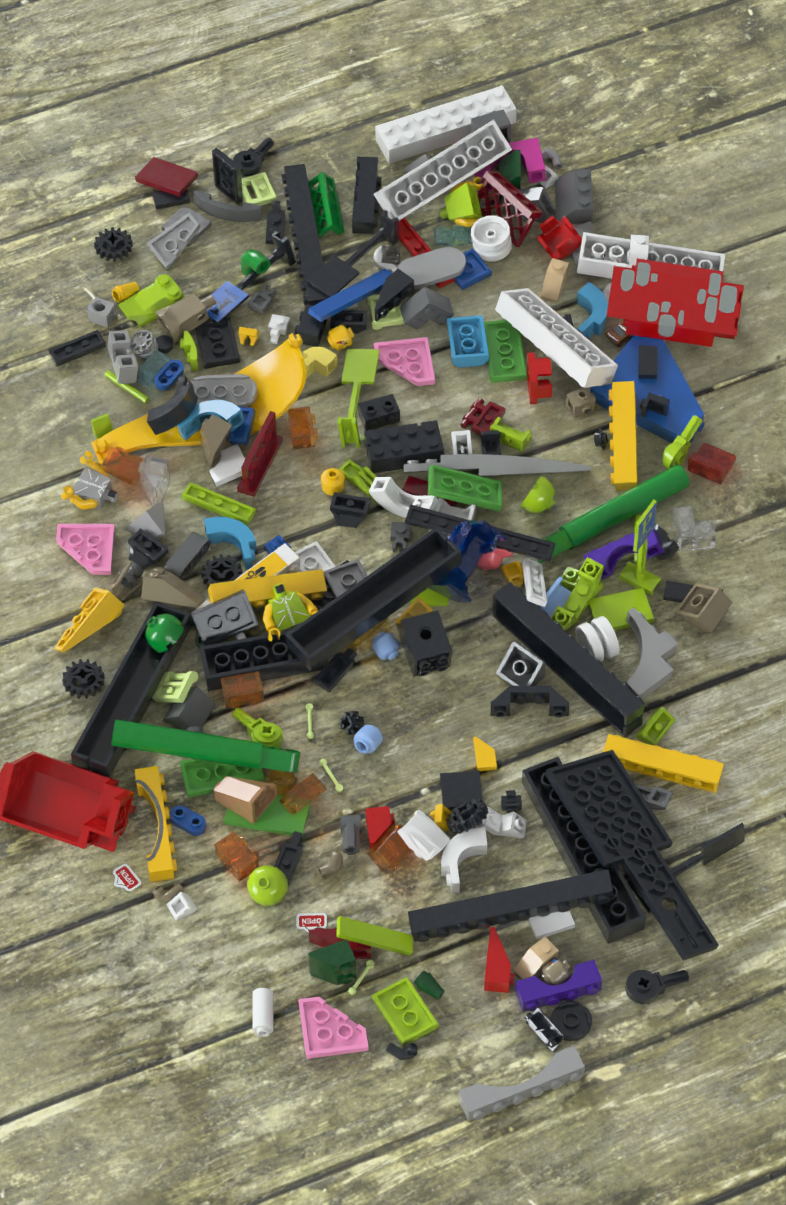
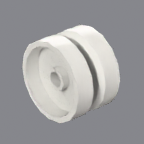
(491, 238)
(598, 638)

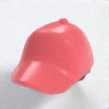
(493, 560)

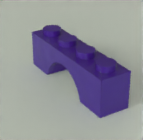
(614, 551)
(535, 994)

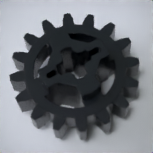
(121, 247)
(220, 570)
(83, 678)
(467, 816)

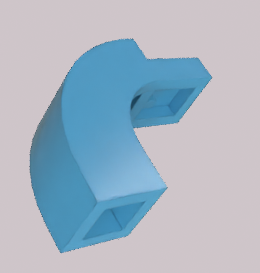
(595, 303)
(223, 409)
(234, 532)

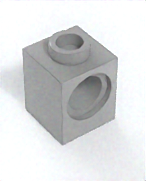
(101, 312)

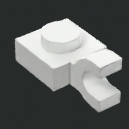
(277, 326)

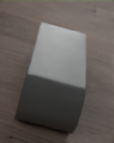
(188, 555)

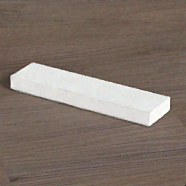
(534, 582)

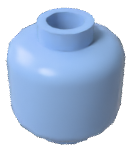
(385, 646)
(368, 739)

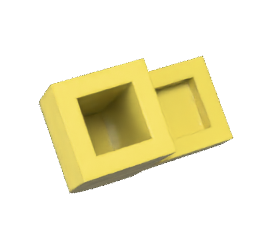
(319, 360)

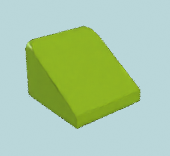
(101, 426)

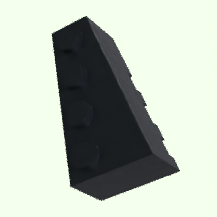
(365, 203)

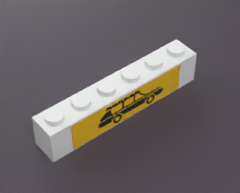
(277, 563)

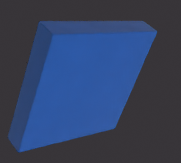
(474, 271)

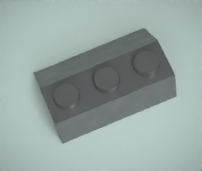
(575, 196)

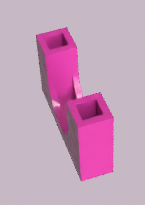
(530, 157)

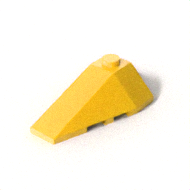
(97, 611)

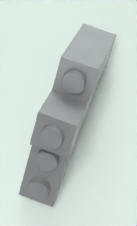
(654, 650)

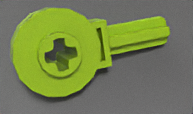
(677, 451)
(259, 730)

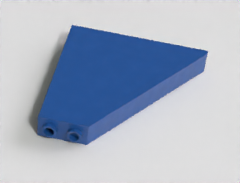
(669, 384)

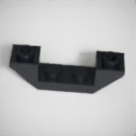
(529, 694)

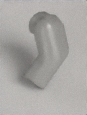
(549, 153)

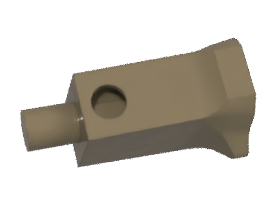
(184, 315)

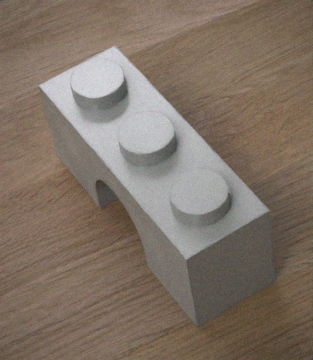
(123, 363)

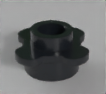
(600, 438)

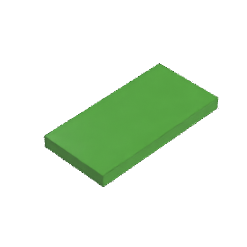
(505, 352)
(464, 487)
(202, 775)
(274, 819)

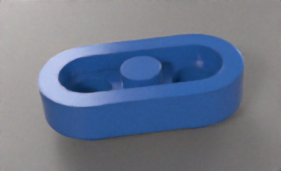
(166, 377)
(187, 819)

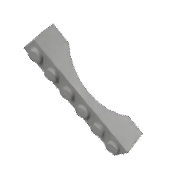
(484, 1099)

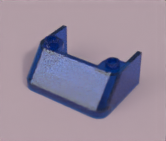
(473, 540)

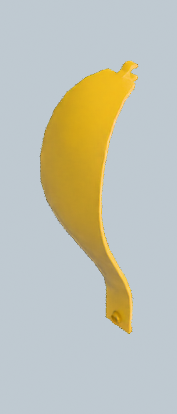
(279, 383)

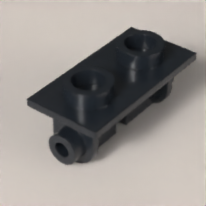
(545, 1029)

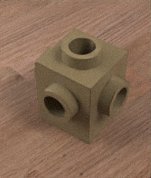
(580, 402)

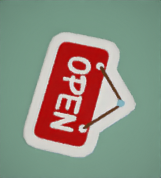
(126, 878)
(311, 920)

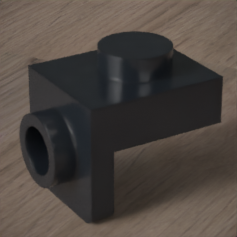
(655, 403)
(490, 442)

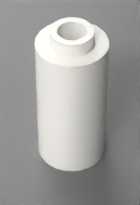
(262, 1011)

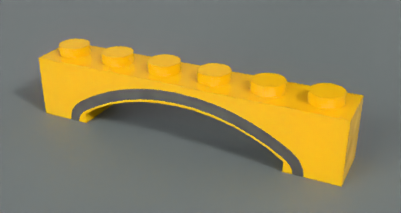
(160, 862)

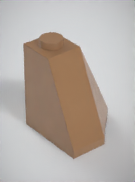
(245, 796)

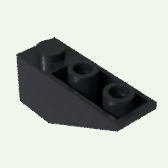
(394, 291)

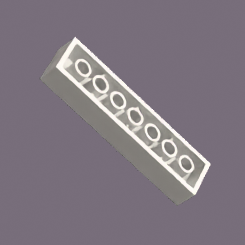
(439, 124)
(443, 171)
(603, 252)
(556, 338)

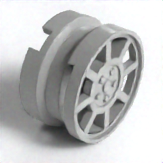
(144, 345)

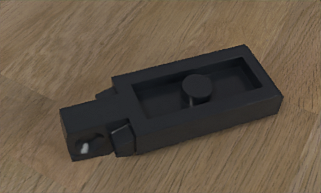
(275, 222)
(335, 669)
(290, 855)

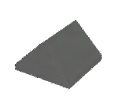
(521, 666)
(192, 712)

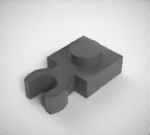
(261, 301)
(400, 534)

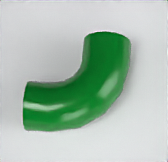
(255, 261)

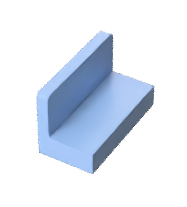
(556, 597)

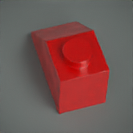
(378, 823)

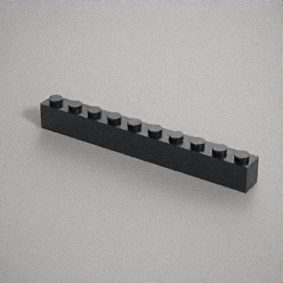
(303, 229)
(511, 906)

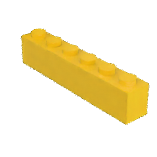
(624, 435)
(260, 589)
(666, 763)

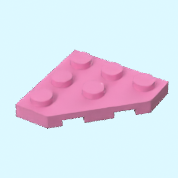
(408, 359)
(88, 545)
(329, 1030)

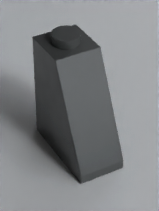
(539, 198)

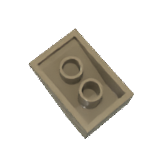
(168, 588)

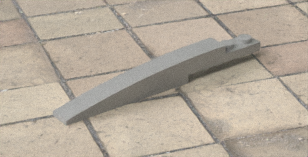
(496, 465)

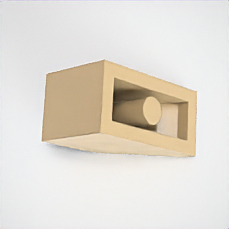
(555, 280)
(535, 959)

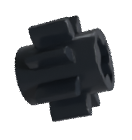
(351, 722)
(511, 802)

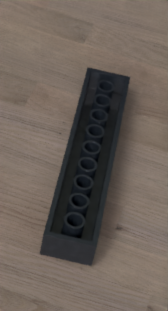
(619, 916)

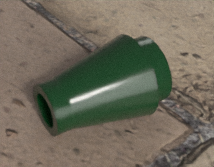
(428, 984)

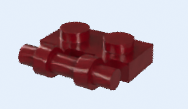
(487, 417)

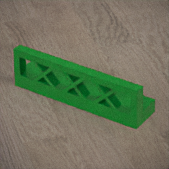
(329, 202)

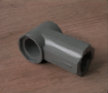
(350, 833)

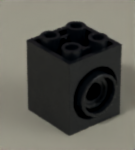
(425, 643)

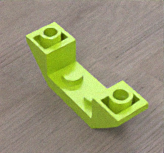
(580, 597)

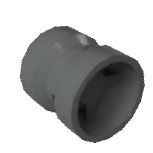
(133, 573)

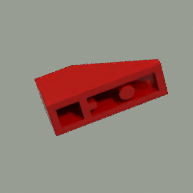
(498, 967)

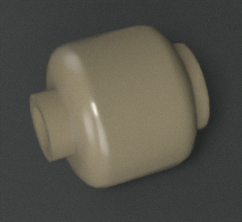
(556, 972)

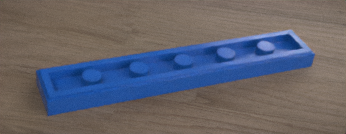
(349, 296)

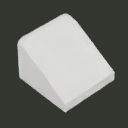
(551, 177)
(181, 906)

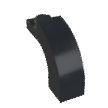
(175, 410)

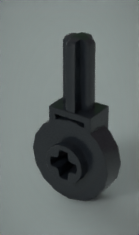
(252, 159)
(645, 986)

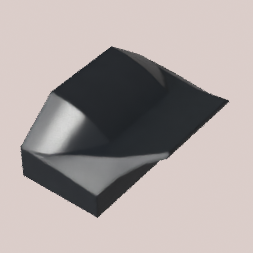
(350, 318)
(349, 509)
(145, 549)

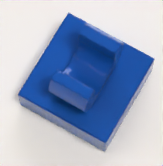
(275, 544)

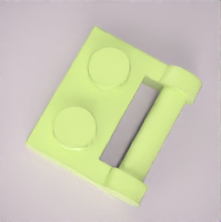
(261, 188)
(394, 316)
(174, 692)

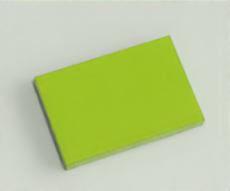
(616, 606)
(405, 1011)

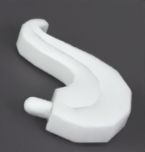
(377, 259)

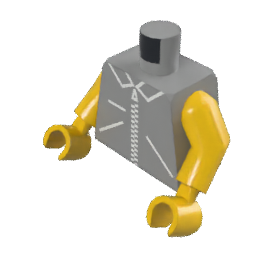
(91, 488)

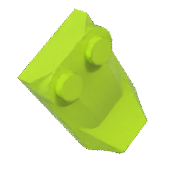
(144, 304)

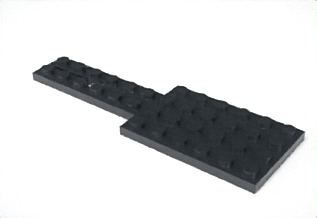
(627, 832)

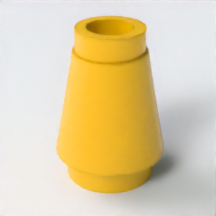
(124, 291)

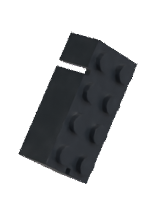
(394, 446)

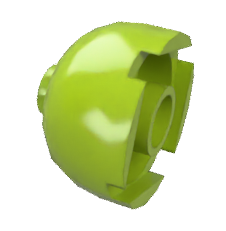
(539, 497)
(267, 885)

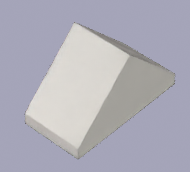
(461, 442)

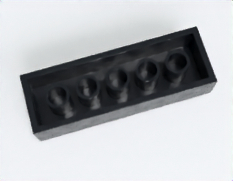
(250, 655)

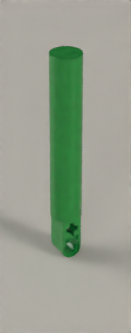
(618, 509)
(203, 746)

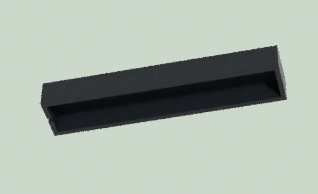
(373, 599)
(568, 659)
(127, 695)

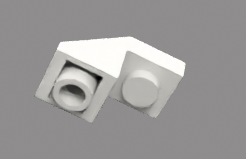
(505, 825)

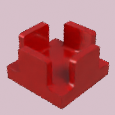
(559, 237)
(535, 368)

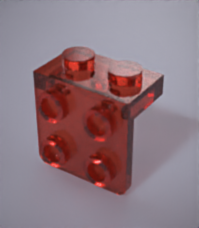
(711, 463)

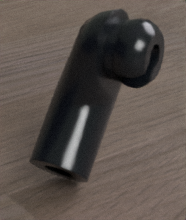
(402, 1053)

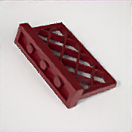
(515, 197)
(260, 457)

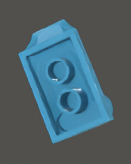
(467, 341)

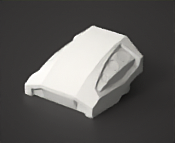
(423, 836)

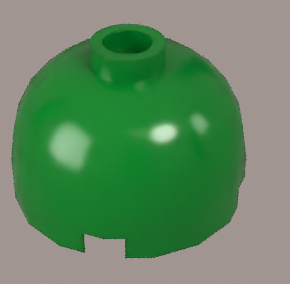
(163, 631)

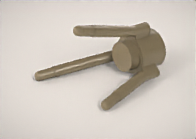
(117, 589)

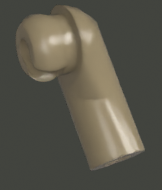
(333, 865)
(167, 895)

